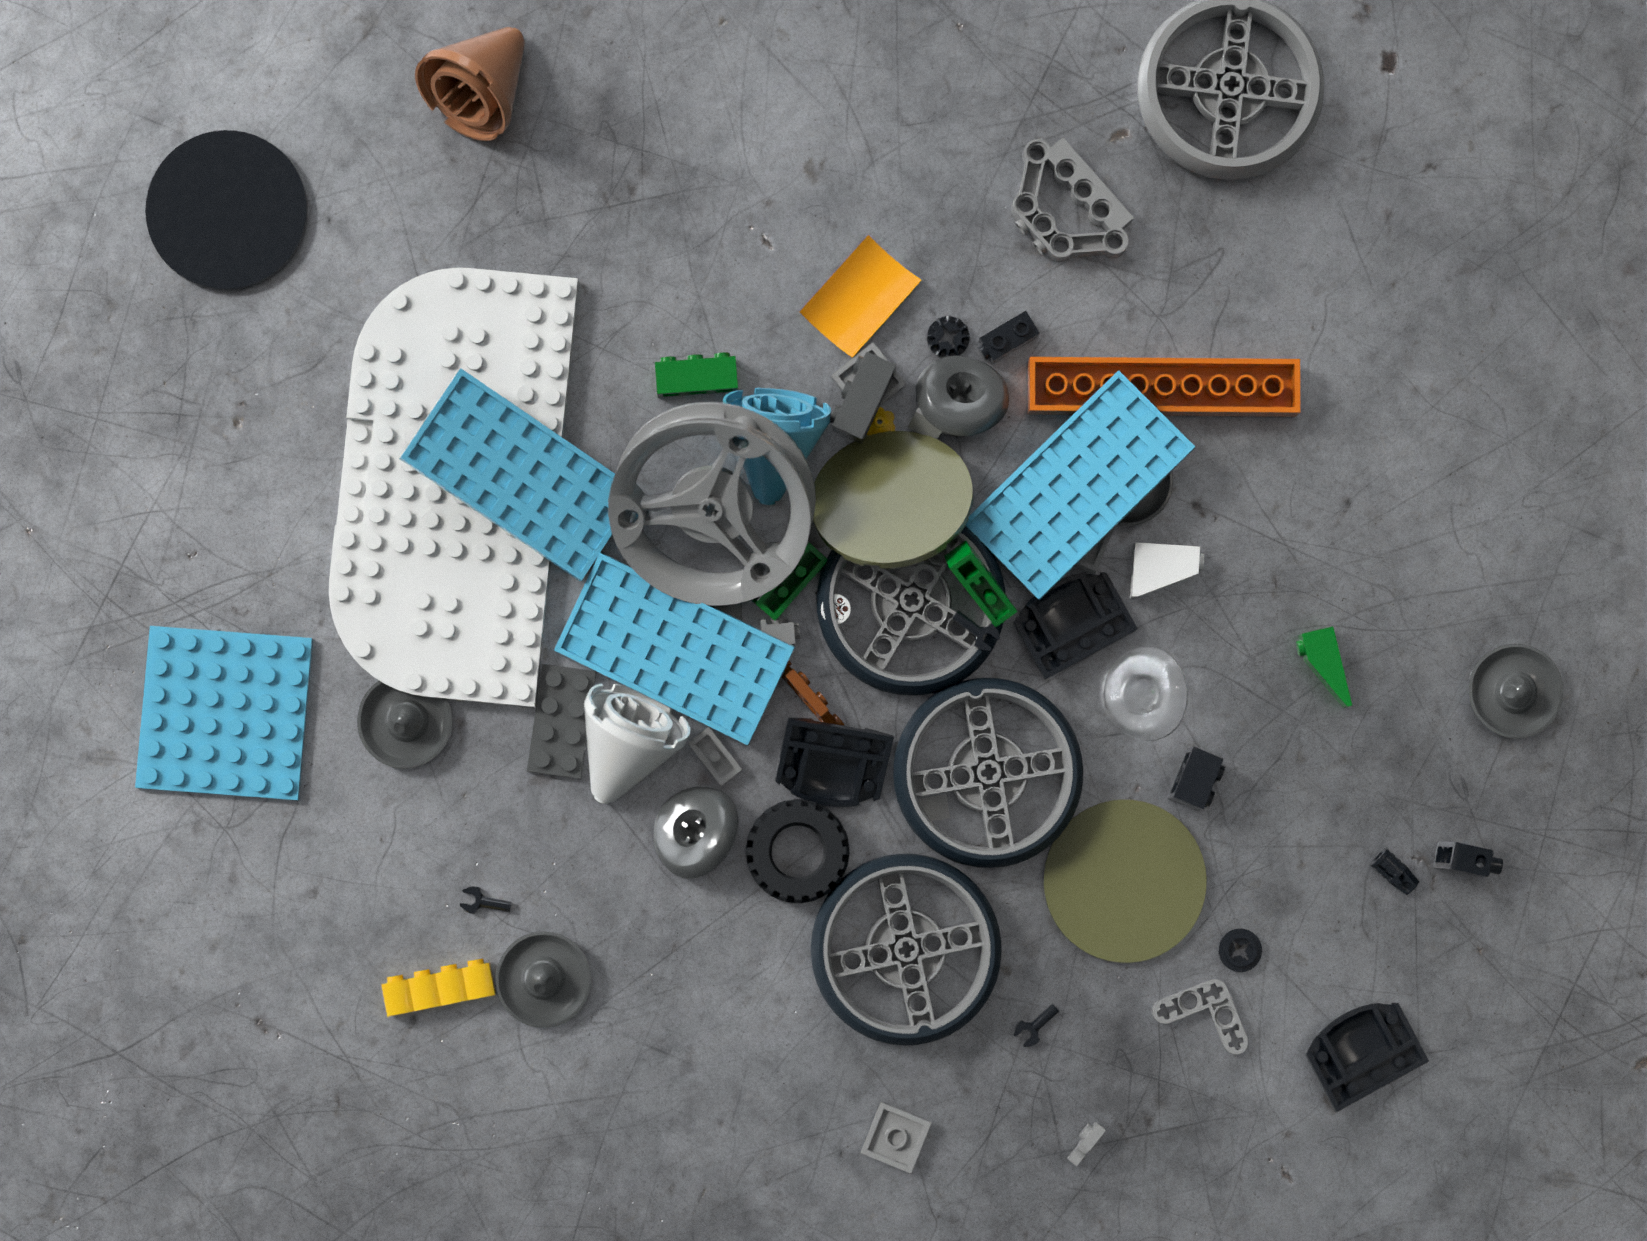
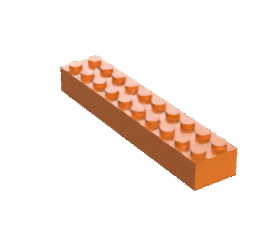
(1171, 384)

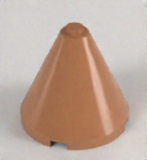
(474, 82)

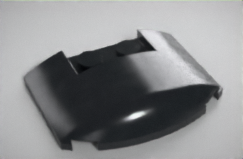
(1073, 622)
(833, 762)
(1364, 1052)

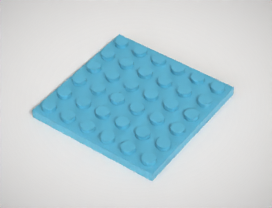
(224, 713)

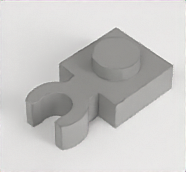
(1089, 1136)

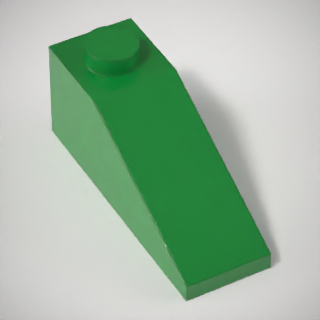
(980, 583)
(1324, 659)

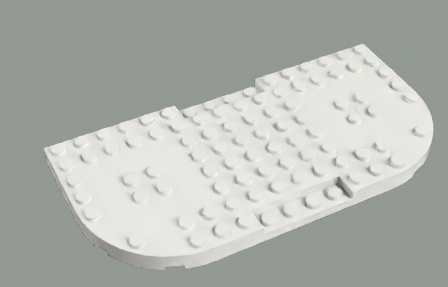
(416, 576)

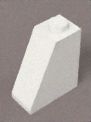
(1161, 566)

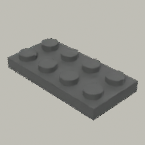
(560, 722)

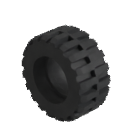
(797, 813)

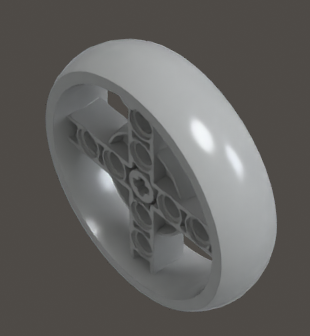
(1305, 94)

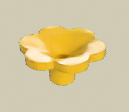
(887, 419)

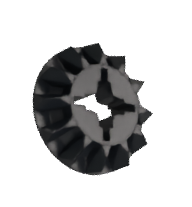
(951, 324)
(1253, 950)

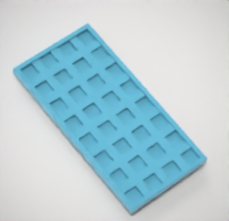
(515, 473)
(1079, 485)
(674, 650)

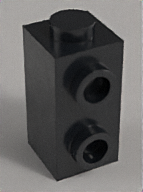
(1007, 338)

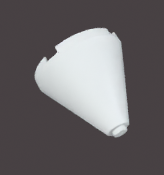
(627, 738)

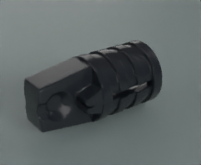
(1394, 871)

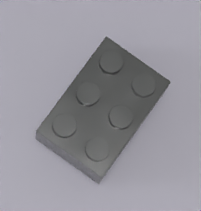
(862, 397)

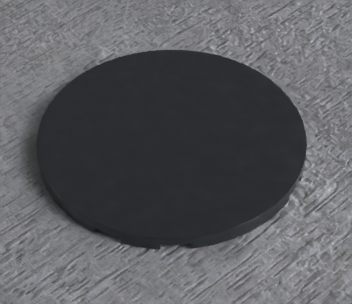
(226, 210)

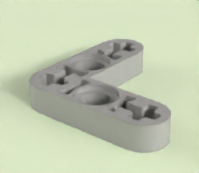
(1213, 1005)

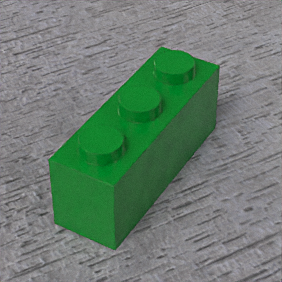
(696, 375)
(780, 597)

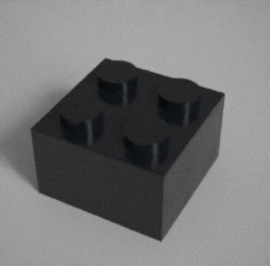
(1196, 779)

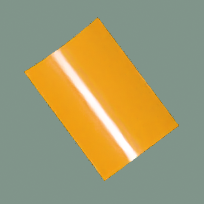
(859, 296)

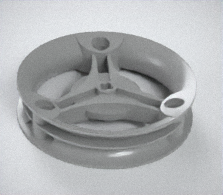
(710, 523)

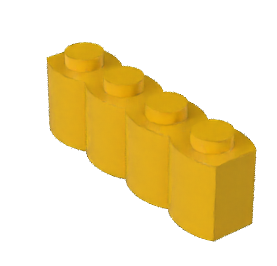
(438, 989)

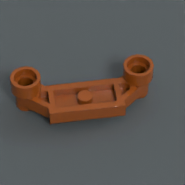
(814, 701)

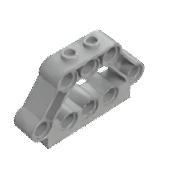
(1078, 244)

